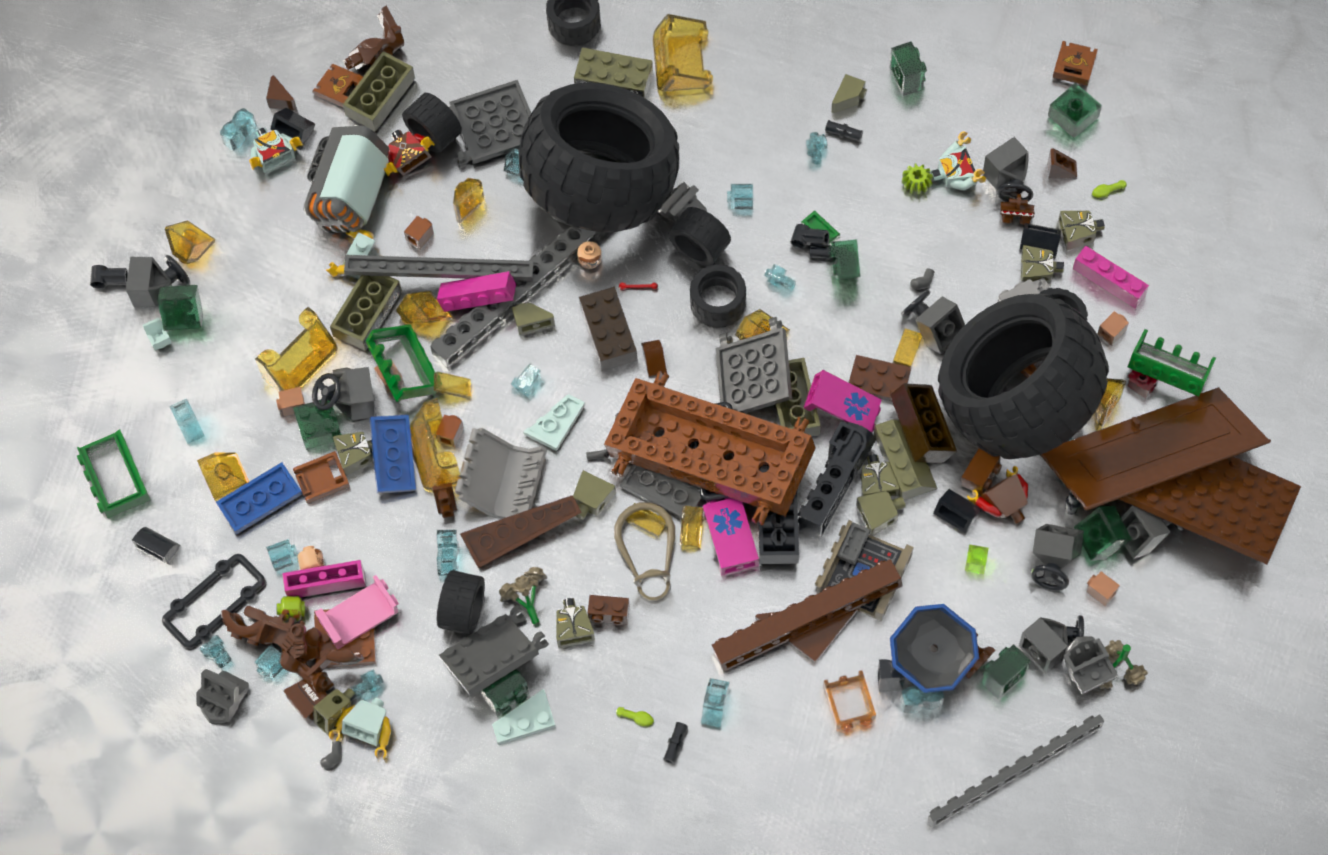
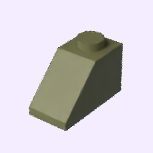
(849, 93)
(531, 318)

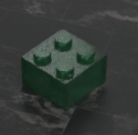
(907, 68)
(1074, 110)
(845, 259)
(180, 307)
(316, 425)
(1103, 533)
(1005, 671)
(506, 693)

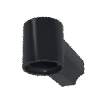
(804, 235)
(103, 276)

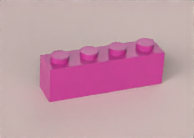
(1110, 277)
(476, 291)
(324, 579)

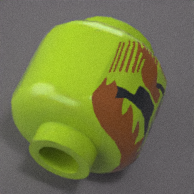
(291, 607)

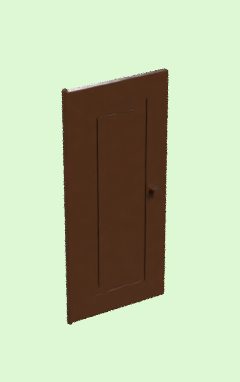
(1153, 448)

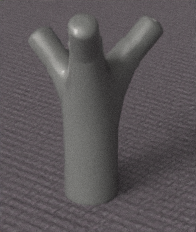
(598, 455)

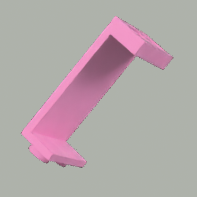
(358, 613)

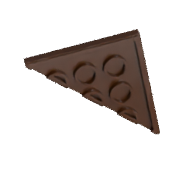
(816, 641)

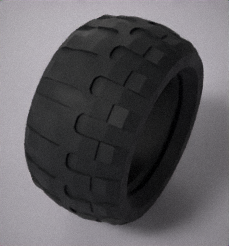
(590, 190)
(1045, 406)

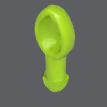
(1104, 190)
(640, 718)

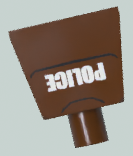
(304, 698)

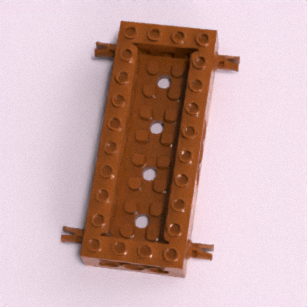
(719, 432)

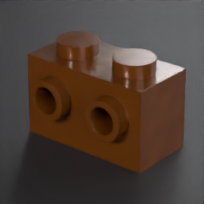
(981, 471)
(608, 609)

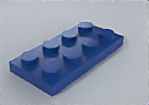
(392, 454)
(259, 498)

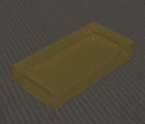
(907, 348)
(452, 385)
(648, 521)
(691, 526)

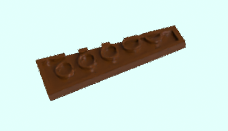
(506, 534)

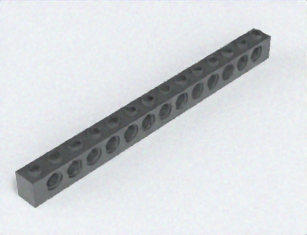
(492, 318)

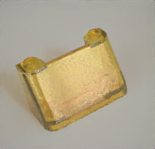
(679, 54)
(301, 357)
(432, 466)

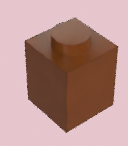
(419, 232)
(449, 430)

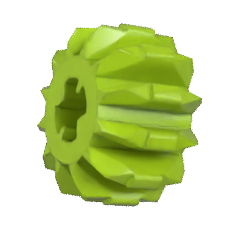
(917, 179)

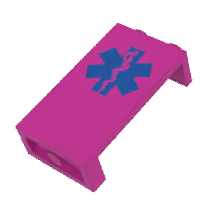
(843, 400)
(731, 535)

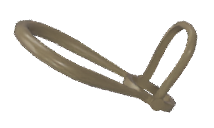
(623, 550)

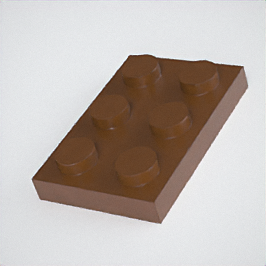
(878, 376)

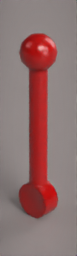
(622, 286)

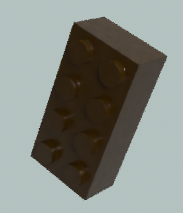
(608, 328)
(923, 423)

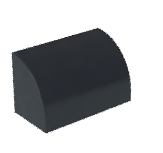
(292, 124)
(1041, 237)
(957, 510)
(155, 544)
(888, 677)

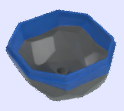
(955, 651)

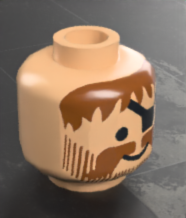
(589, 255)
(310, 558)

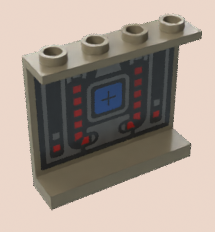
(873, 552)

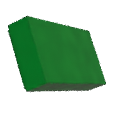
(815, 221)

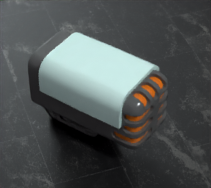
(345, 178)

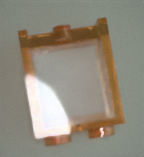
(850, 702)

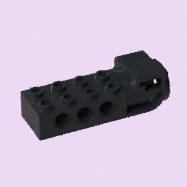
(845, 457)
(779, 535)

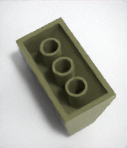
(912, 476)

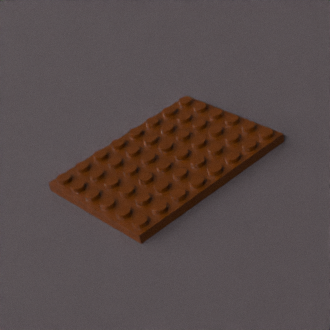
(1226, 504)

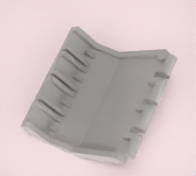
(499, 475)

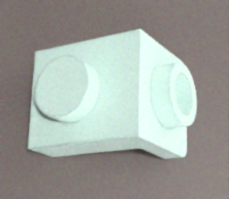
(156, 334)

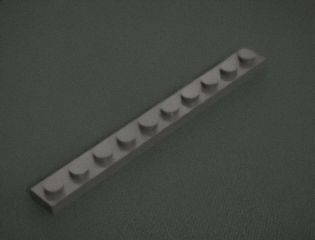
(435, 267)
(1008, 773)

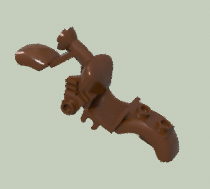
(296, 643)

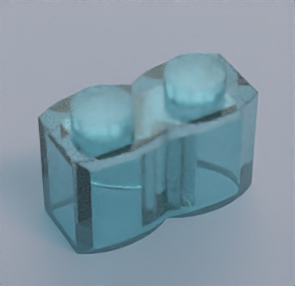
(241, 127)
(915, 699)

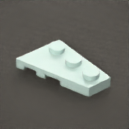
(556, 424)
(526, 719)

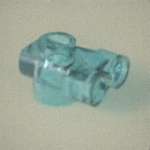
(814, 145)
(777, 275)
(524, 383)
(215, 651)
(370, 682)

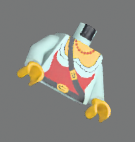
(272, 149)
(956, 166)

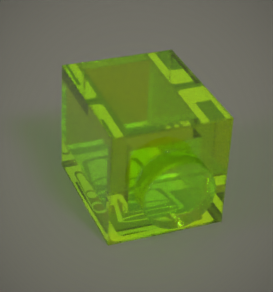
(976, 559)

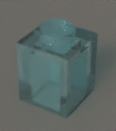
(741, 196)
(282, 554)
(269, 663)

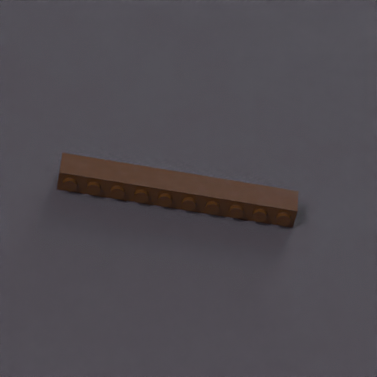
(807, 614)

